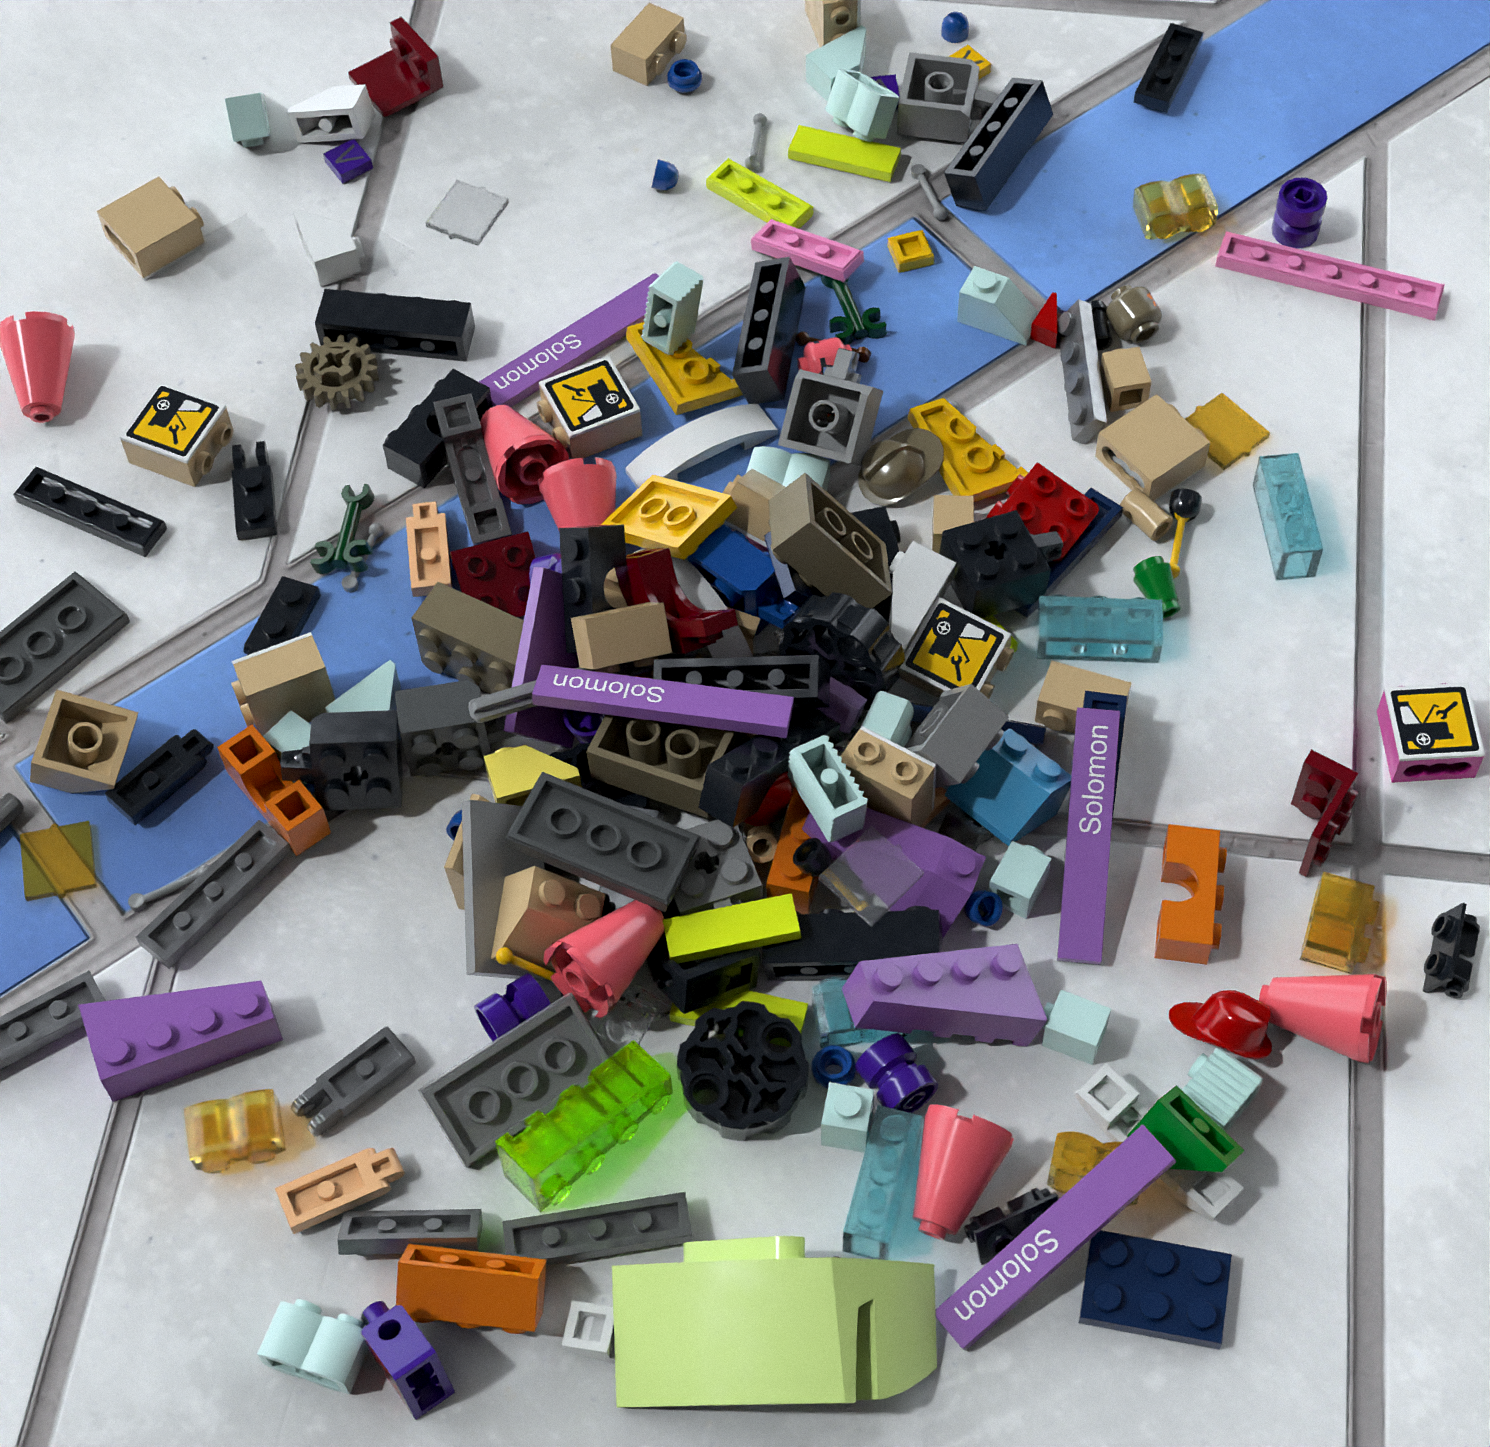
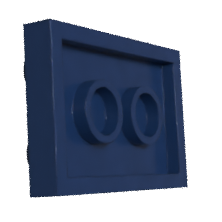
(1155, 1289)

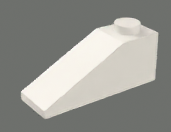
(916, 583)

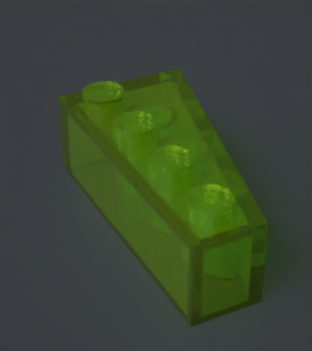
(584, 1126)

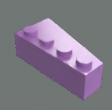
(948, 993)
(175, 1033)

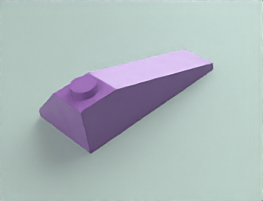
(947, 864)

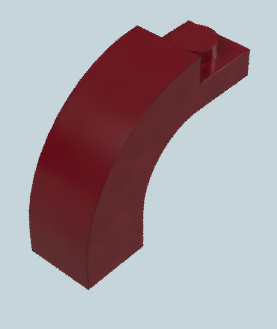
(653, 579)

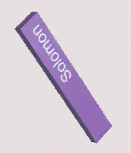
(569, 346)
(663, 701)
(1088, 836)
(1054, 1237)

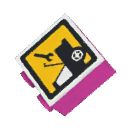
(1430, 732)

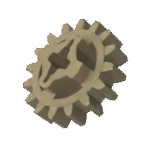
(337, 372)

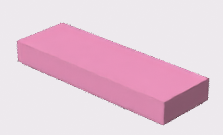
(807, 250)

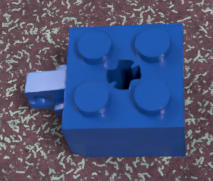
(742, 577)

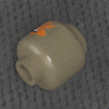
(1134, 314)

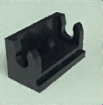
(710, 979)

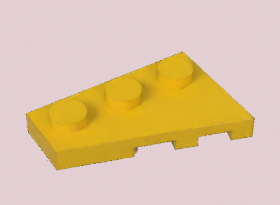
(684, 377)
(969, 461)

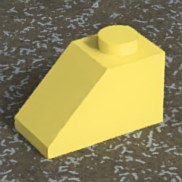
(516, 770)

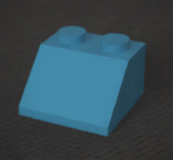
(1012, 789)

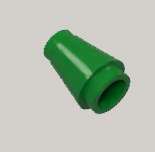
(1156, 582)

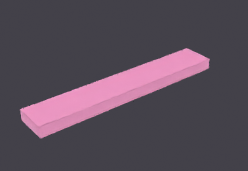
(1330, 275)

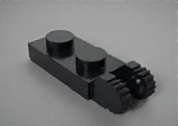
(253, 494)

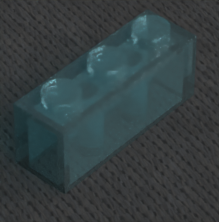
(1287, 516)
(1099, 629)
(882, 1183)

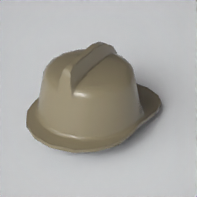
(899, 466)

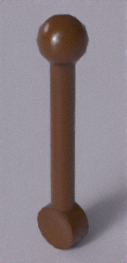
(803, 339)

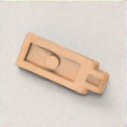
(428, 548)
(338, 1187)

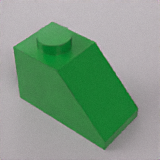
(1189, 1134)

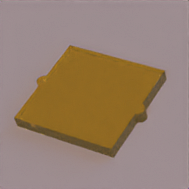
(1228, 429)
(58, 860)

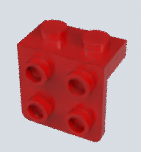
(1048, 506)

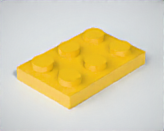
(671, 515)

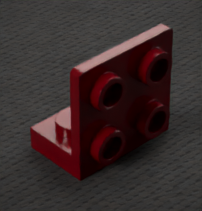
(402, 73)
(497, 572)
(1326, 794)

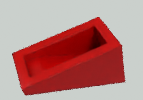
(1045, 324)

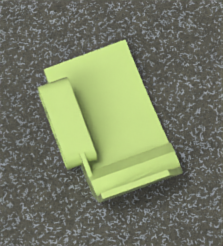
(770, 1326)

